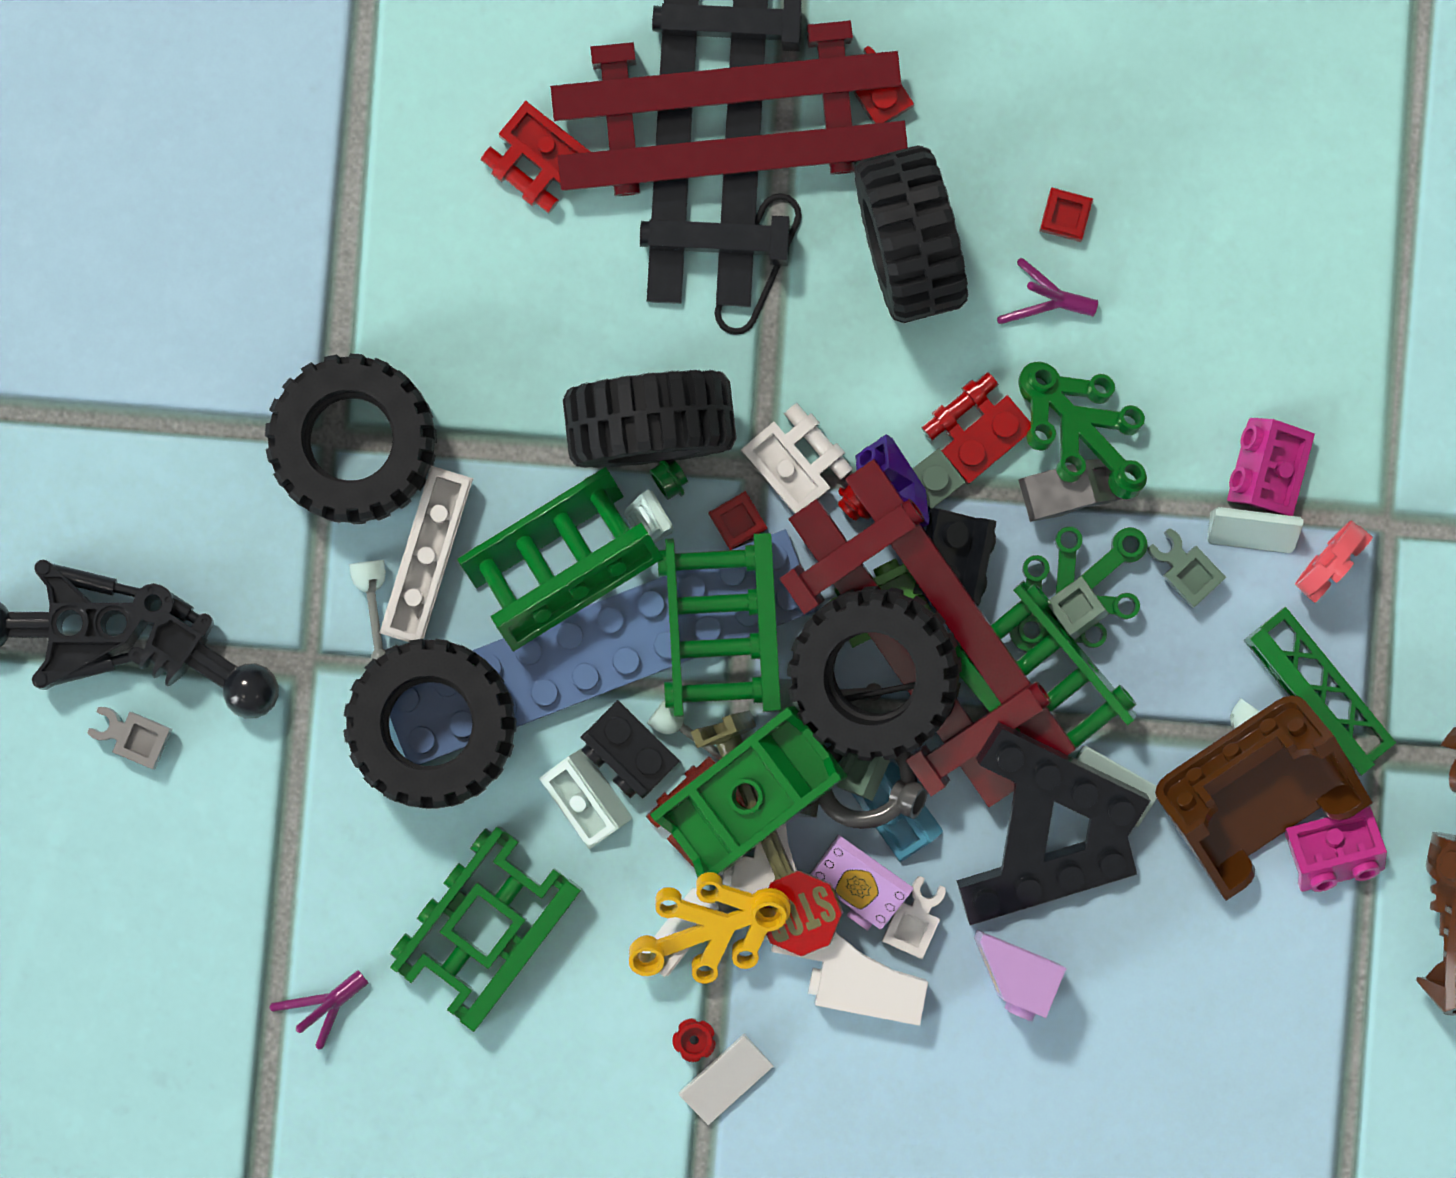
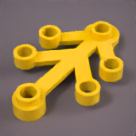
(711, 926)

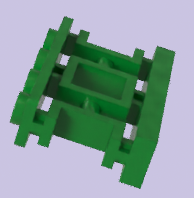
(511, 945)

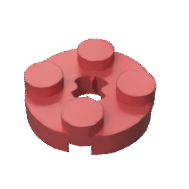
(1333, 561)

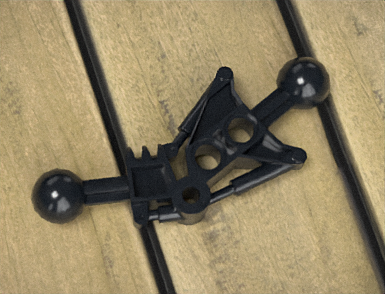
(171, 646)

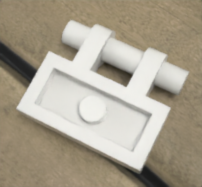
(784, 465)

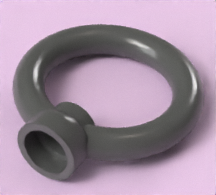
(905, 798)

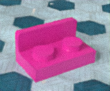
(1270, 466)
(1336, 850)

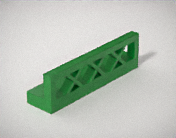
(1295, 684)

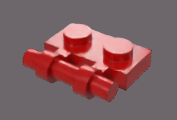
(540, 142)
(986, 438)

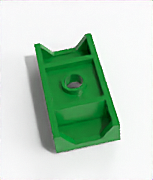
(784, 768)

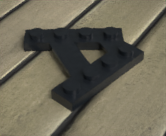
(1027, 872)

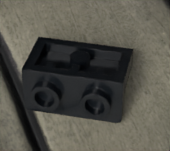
(965, 546)
(628, 750)

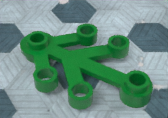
(1080, 423)
(1092, 576)

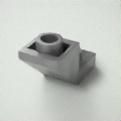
(1051, 497)

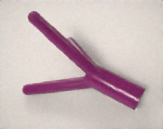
(1058, 298)
(330, 1003)

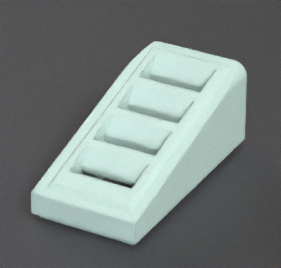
(651, 514)

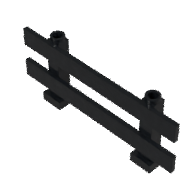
(736, 236)

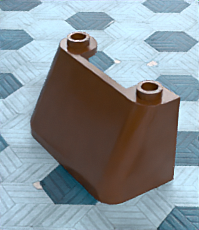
(1256, 787)

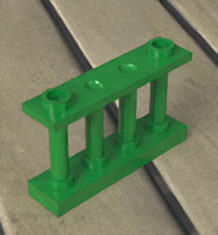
(577, 585)
(1035, 601)
(759, 645)

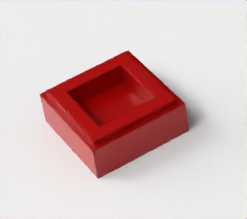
(1066, 214)
(737, 520)

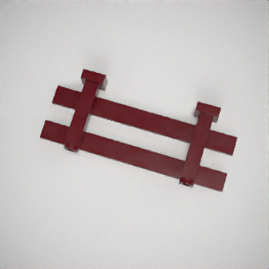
(620, 97)
(842, 564)

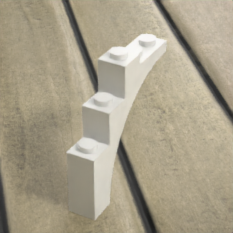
(846, 977)

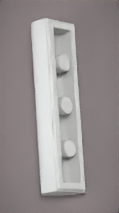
(426, 555)

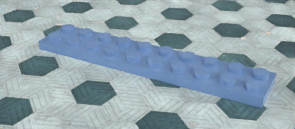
(591, 653)

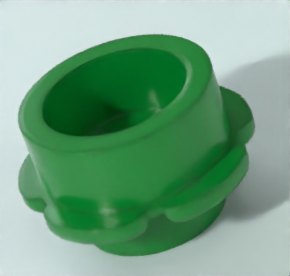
(669, 478)

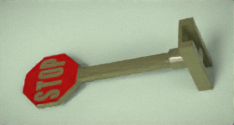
(812, 900)

